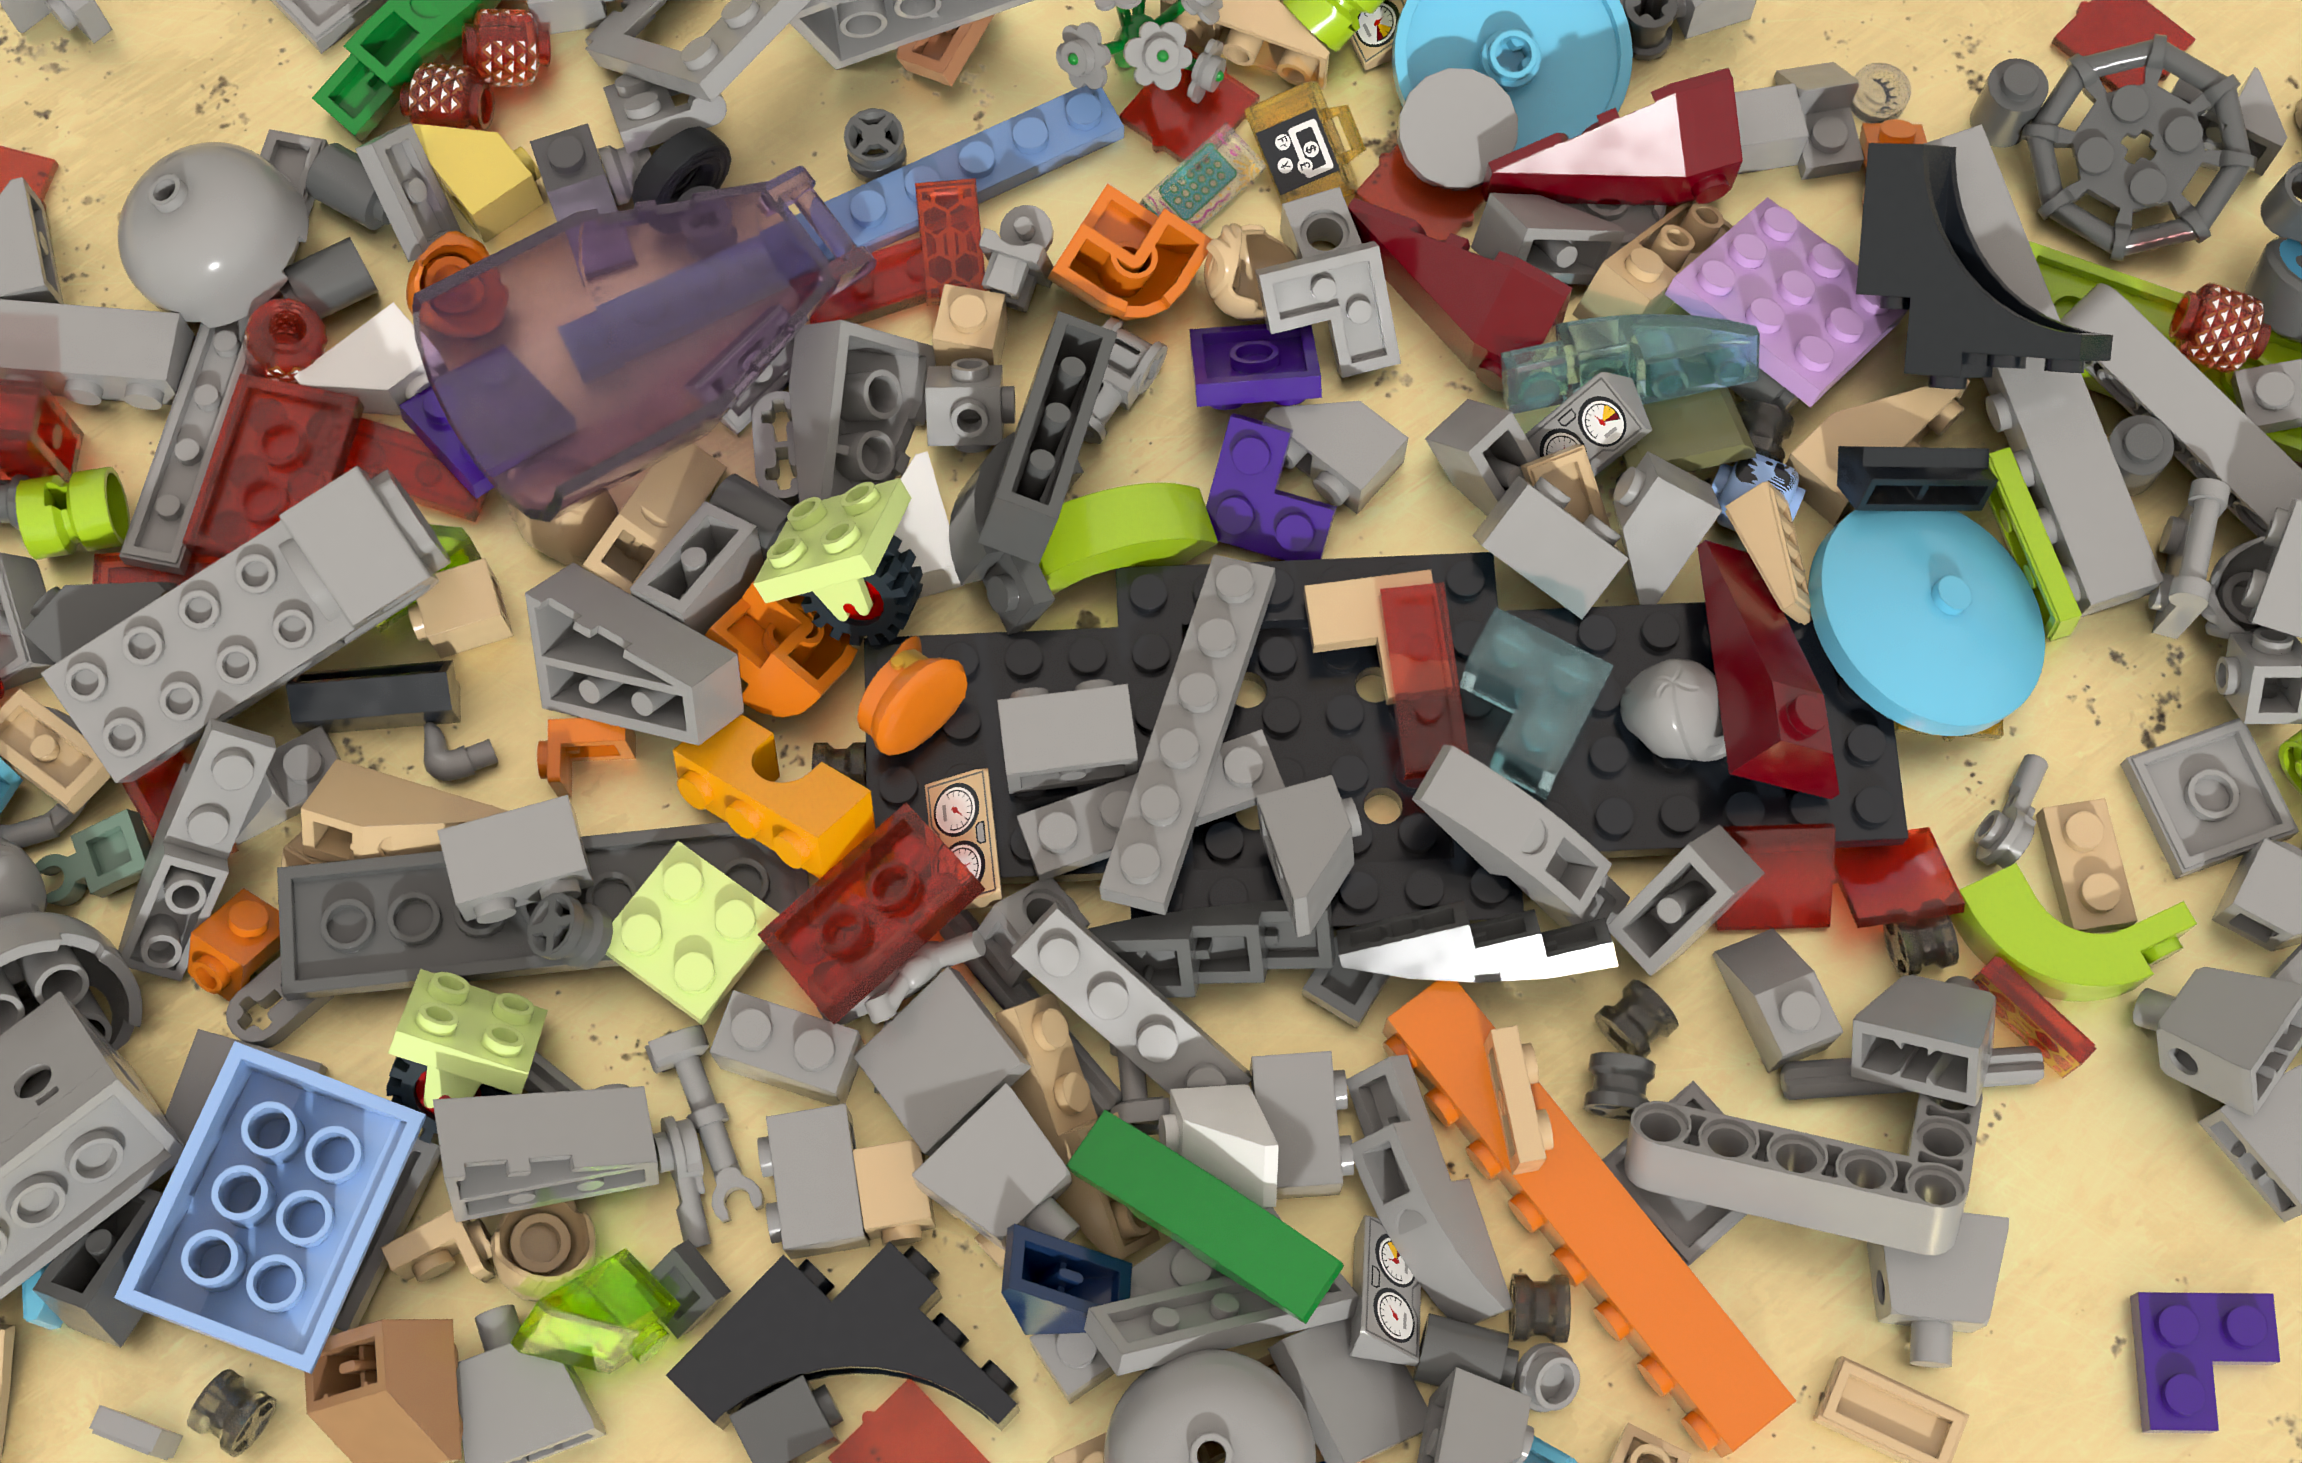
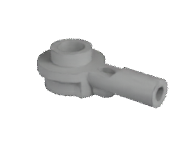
(2008, 834)
(680, 1154)

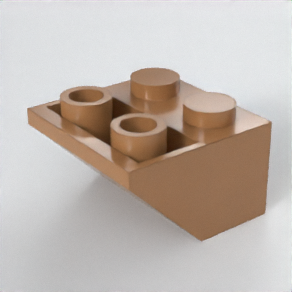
(389, 1392)

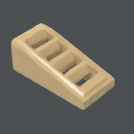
(1769, 536)

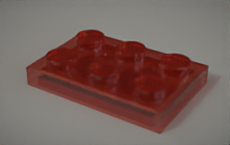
(269, 456)
(870, 913)

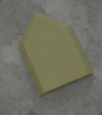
(1694, 432)

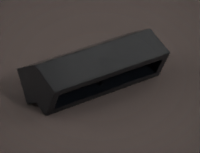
(1915, 478)
(375, 697)

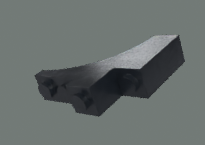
(1927, 262)
(870, 1328)

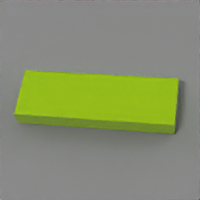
(2031, 546)

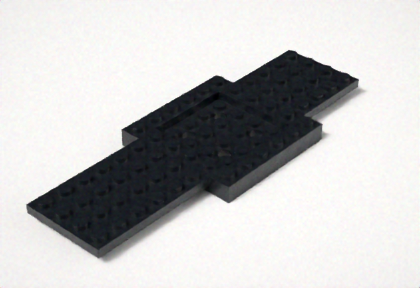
(1321, 727)

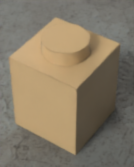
(970, 326)
(461, 610)
(888, 1194)

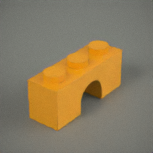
(804, 820)

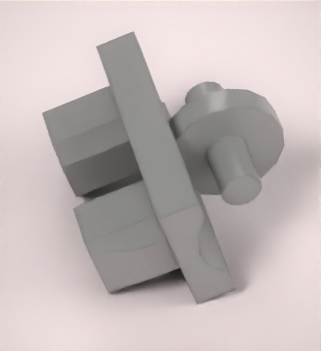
(1019, 256)

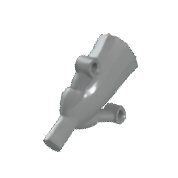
(915, 975)

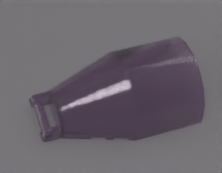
(624, 333)

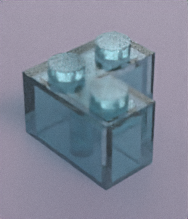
(1545, 687)

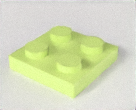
(690, 932)

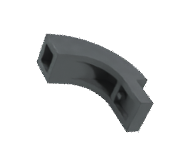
(1012, 584)

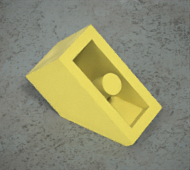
(482, 176)

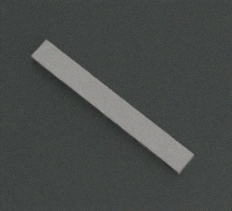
(201, 406)

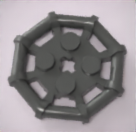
(2131, 112)

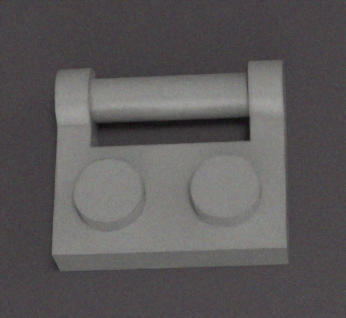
(648, 115)
(2189, 548)

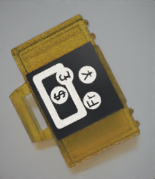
(1303, 143)

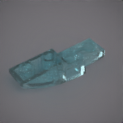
(1660, 352)

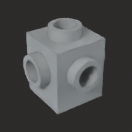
(967, 405)
(2262, 677)

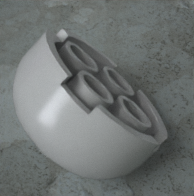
(211, 232)
(63, 954)
(1207, 1399)

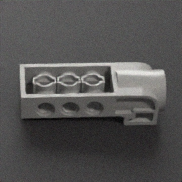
(249, 622)

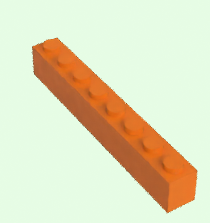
(1596, 1231)

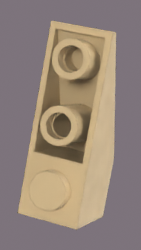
(1262, 36)
(1643, 269)
(1887, 422)
(654, 515)
(378, 815)

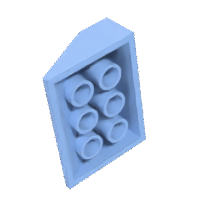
(271, 1208)

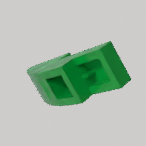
(387, 55)

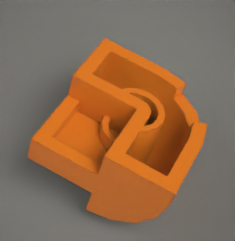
(1129, 258)
(781, 653)

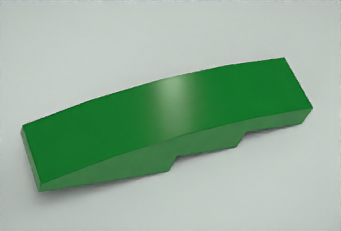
(1205, 1216)

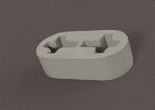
(768, 449)
(285, 1015)

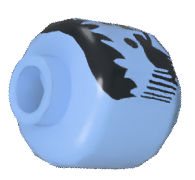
(1748, 473)

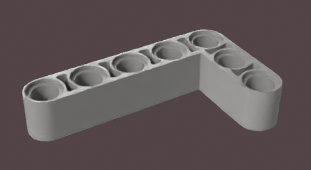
(1814, 1179)

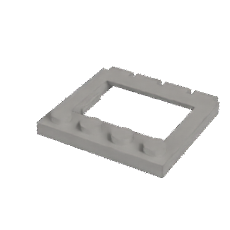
(706, 62)

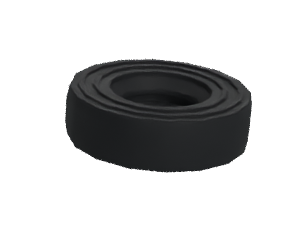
(683, 162)

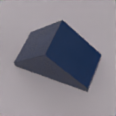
(1057, 1281)

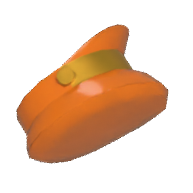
(910, 698)

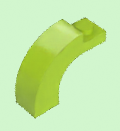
(1126, 529)
(2056, 960)

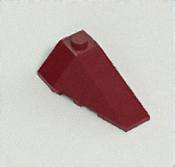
(1658, 155)
(1465, 298)
(1764, 683)

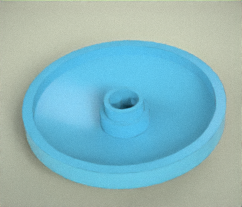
(1550, 56)
(1927, 619)

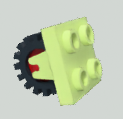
(847, 562)
(460, 1044)

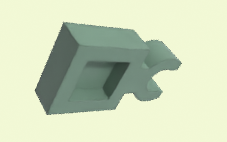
(105, 859)

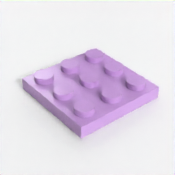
(1796, 294)

